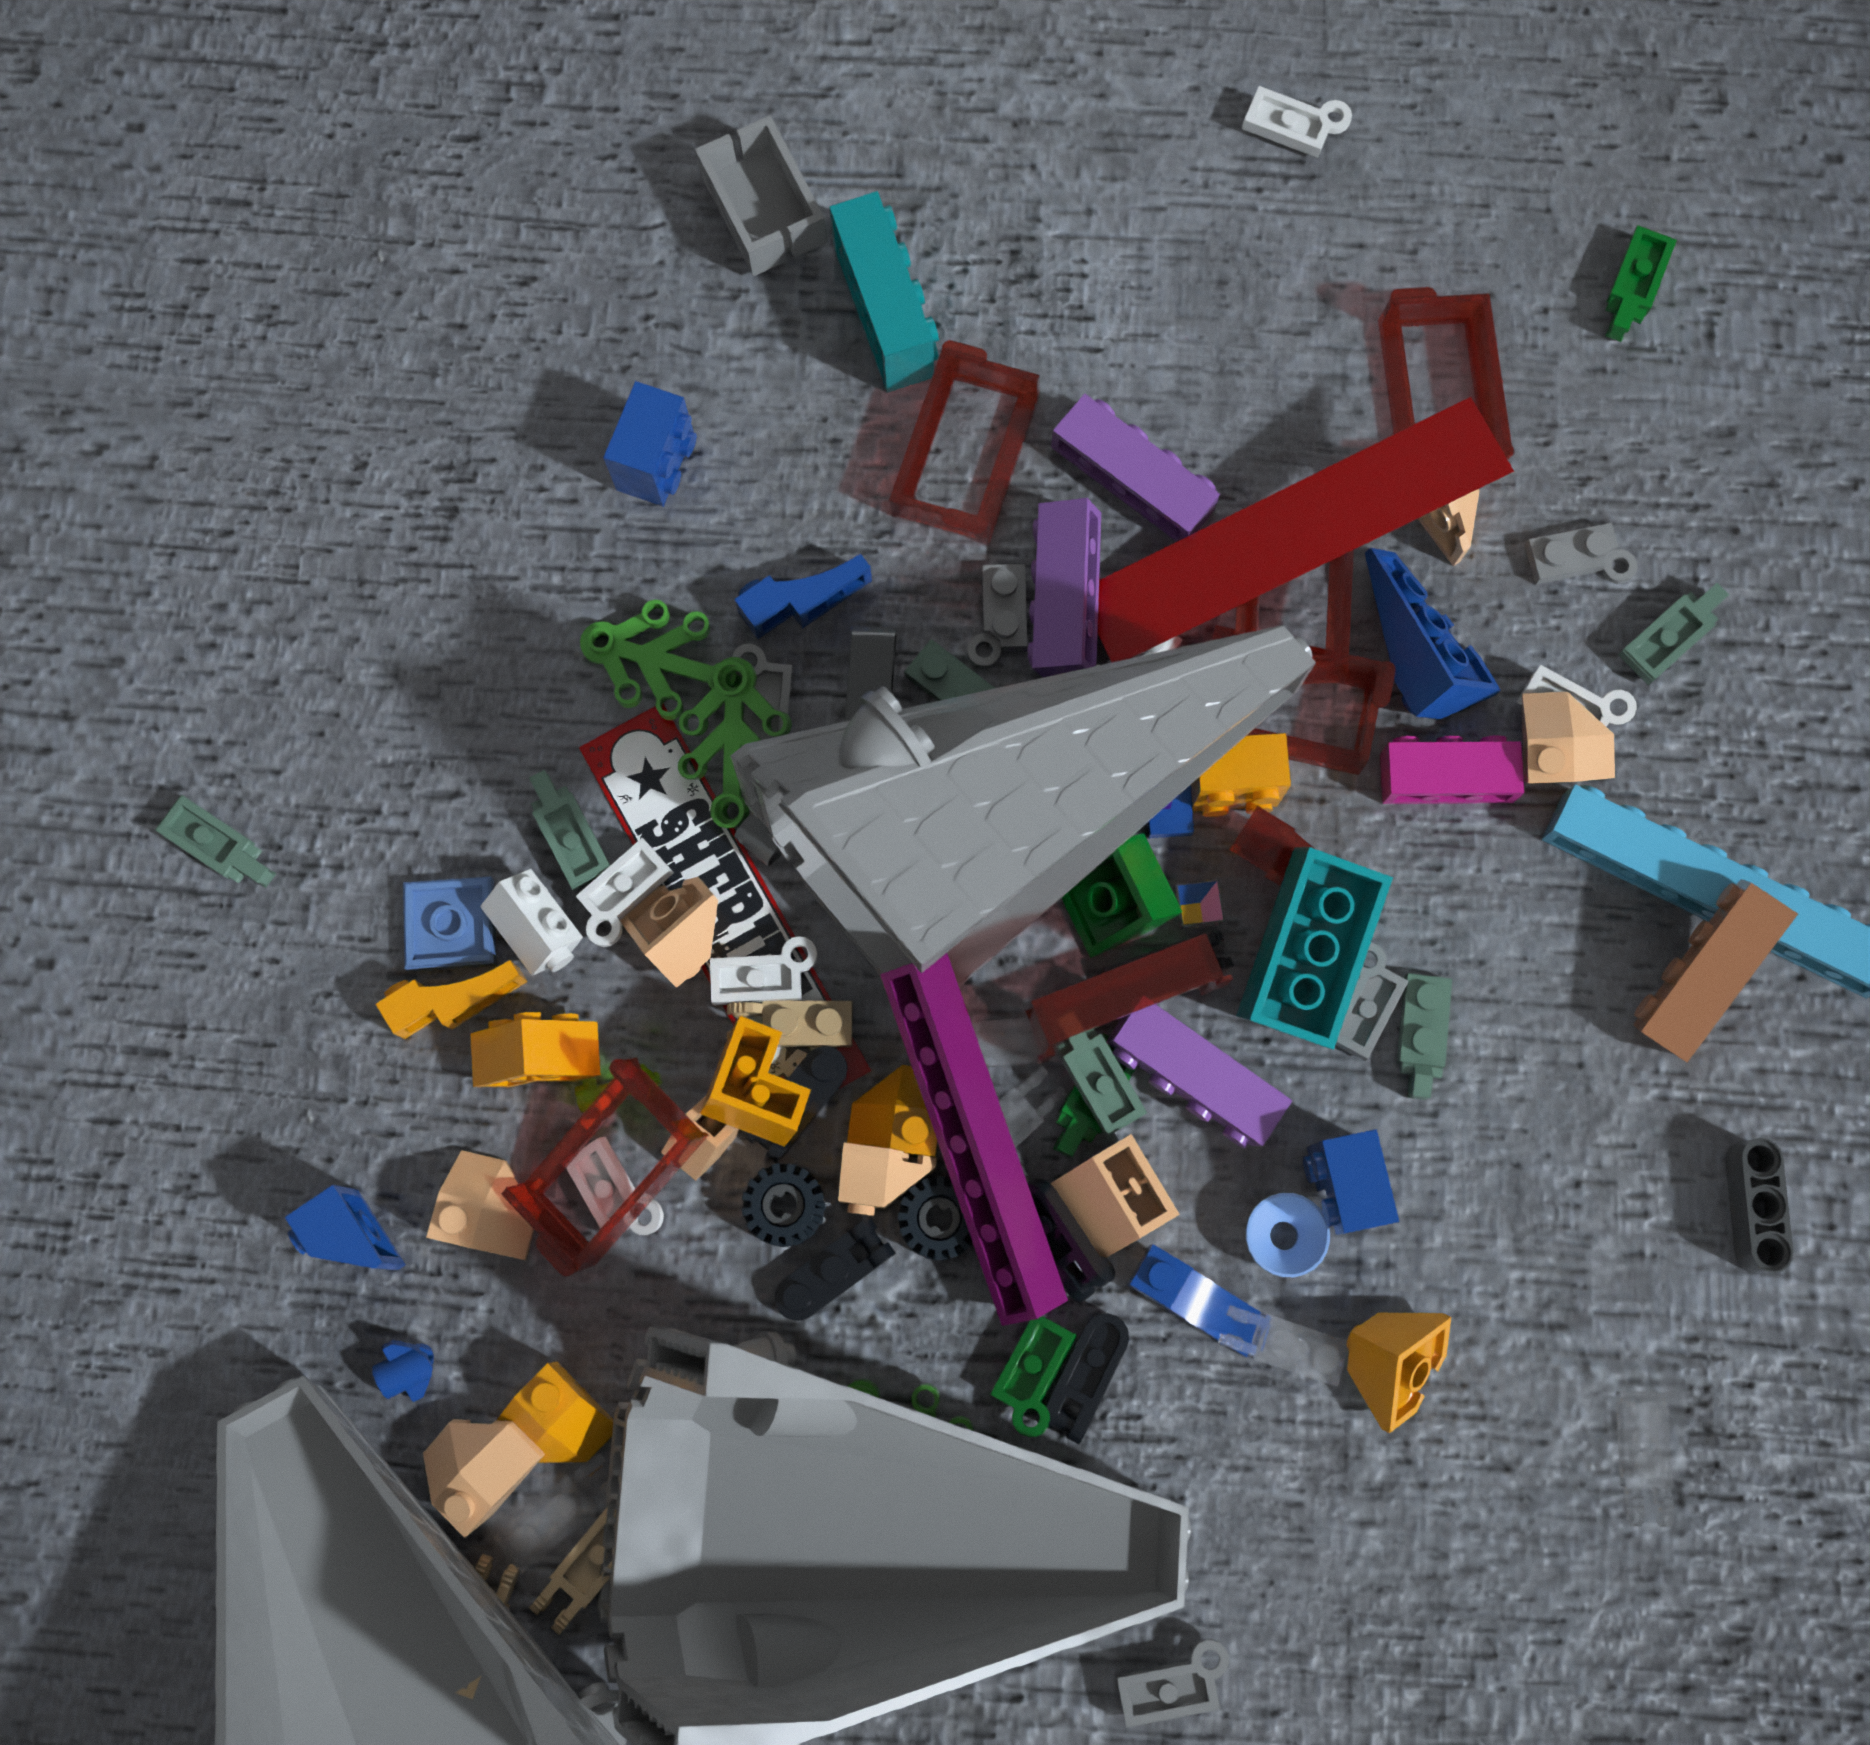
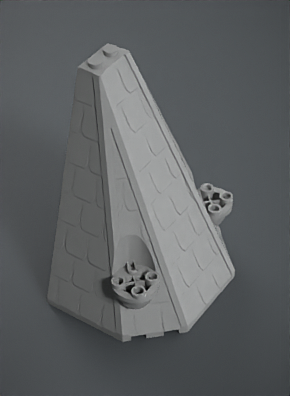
(993, 804)
(841, 1555)
(355, 1607)

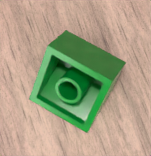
(1121, 898)

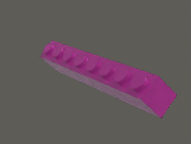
(975, 1141)

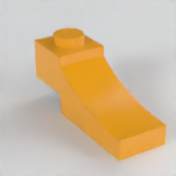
(413, 1006)

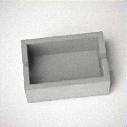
(762, 196)

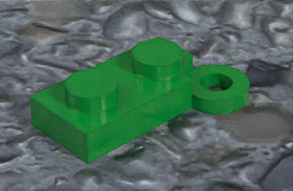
(1032, 1372)

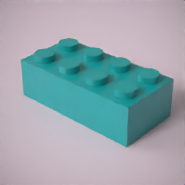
(883, 291)
(1314, 946)

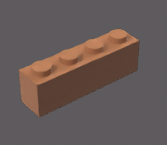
(1713, 969)

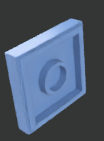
(447, 924)

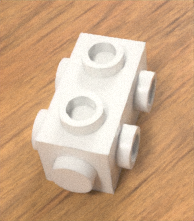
(532, 922)

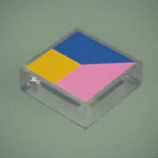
(1200, 904)

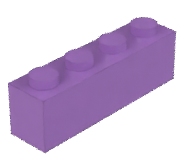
(1134, 468)
(1065, 587)
(1200, 1074)

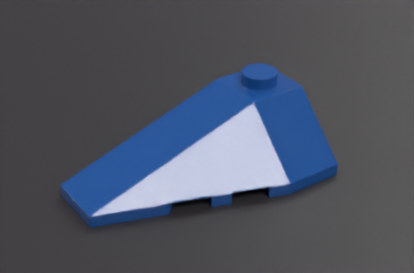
(1429, 662)

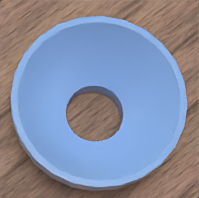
(1310, 1228)

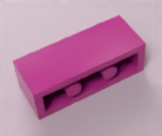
(1451, 771)

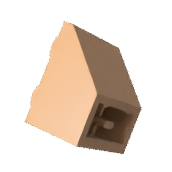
(1116, 1197)

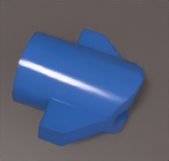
(405, 1369)

